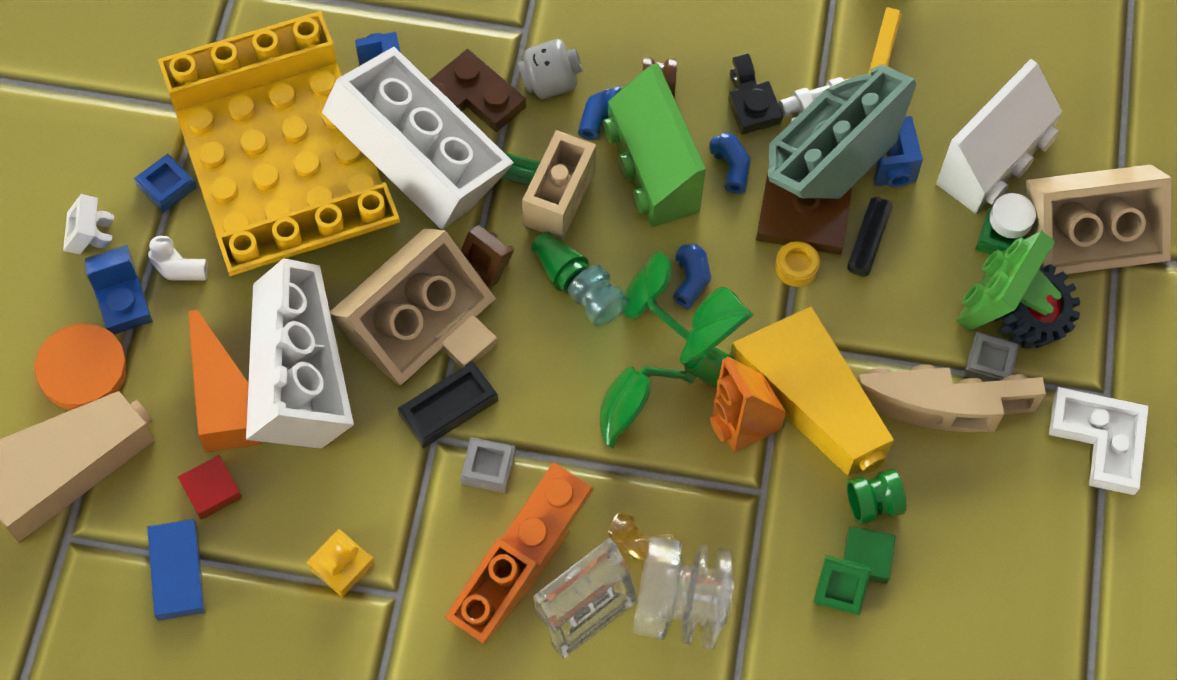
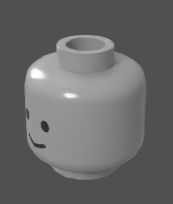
(550, 69)

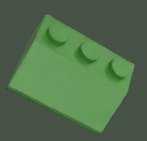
(655, 148)

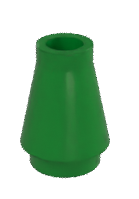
(558, 260)

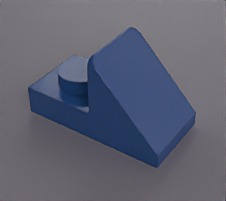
(118, 290)

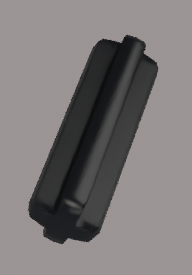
(869, 236)

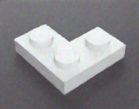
(1115, 430)

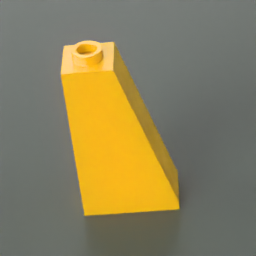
(817, 390)

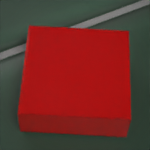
(209, 487)

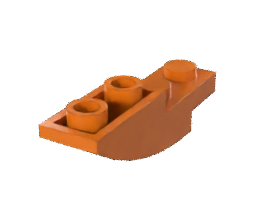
(520, 555)

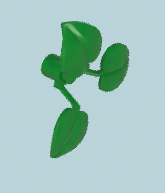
(712, 323)

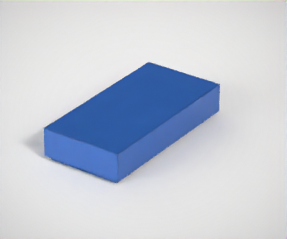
(175, 569)

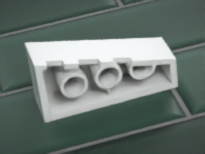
(294, 361)

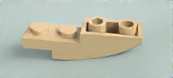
(931, 400)

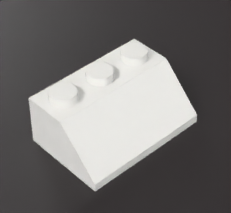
(1001, 140)

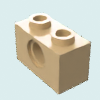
(559, 184)

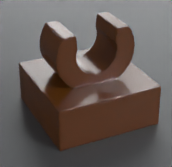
(486, 254)

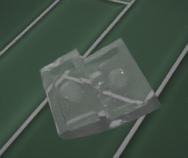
(586, 598)

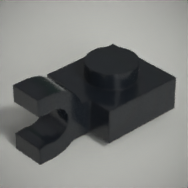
(752, 103)

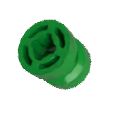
(876, 496)

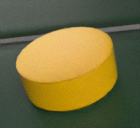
(797, 264)

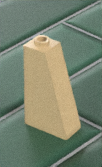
(65, 458)

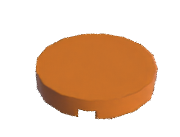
(80, 365)

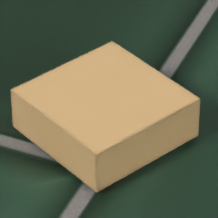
(468, 341)

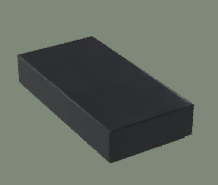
(448, 404)

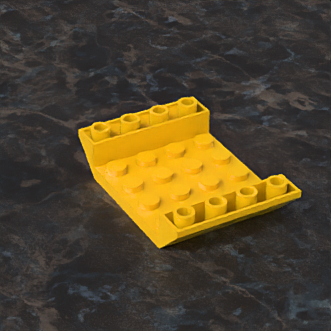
(263, 149)

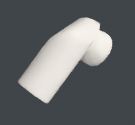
(172, 265)

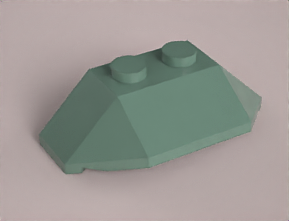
(841, 134)

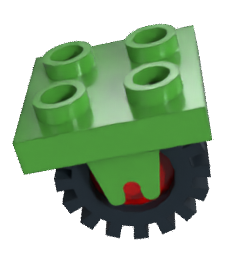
(1022, 295)

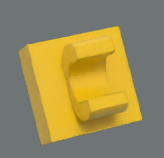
(340, 563)

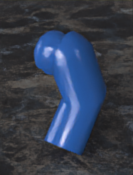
(595, 112)
(730, 148)
(697, 272)

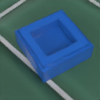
(165, 183)

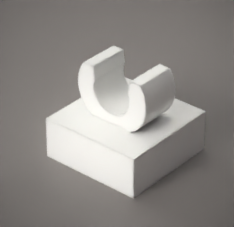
(82, 227)

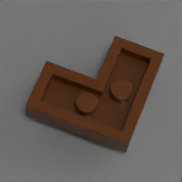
(477, 87)

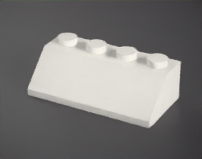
(416, 136)

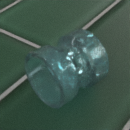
(598, 295)

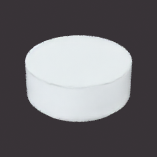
(1012, 215)

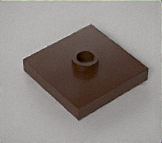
(807, 220)

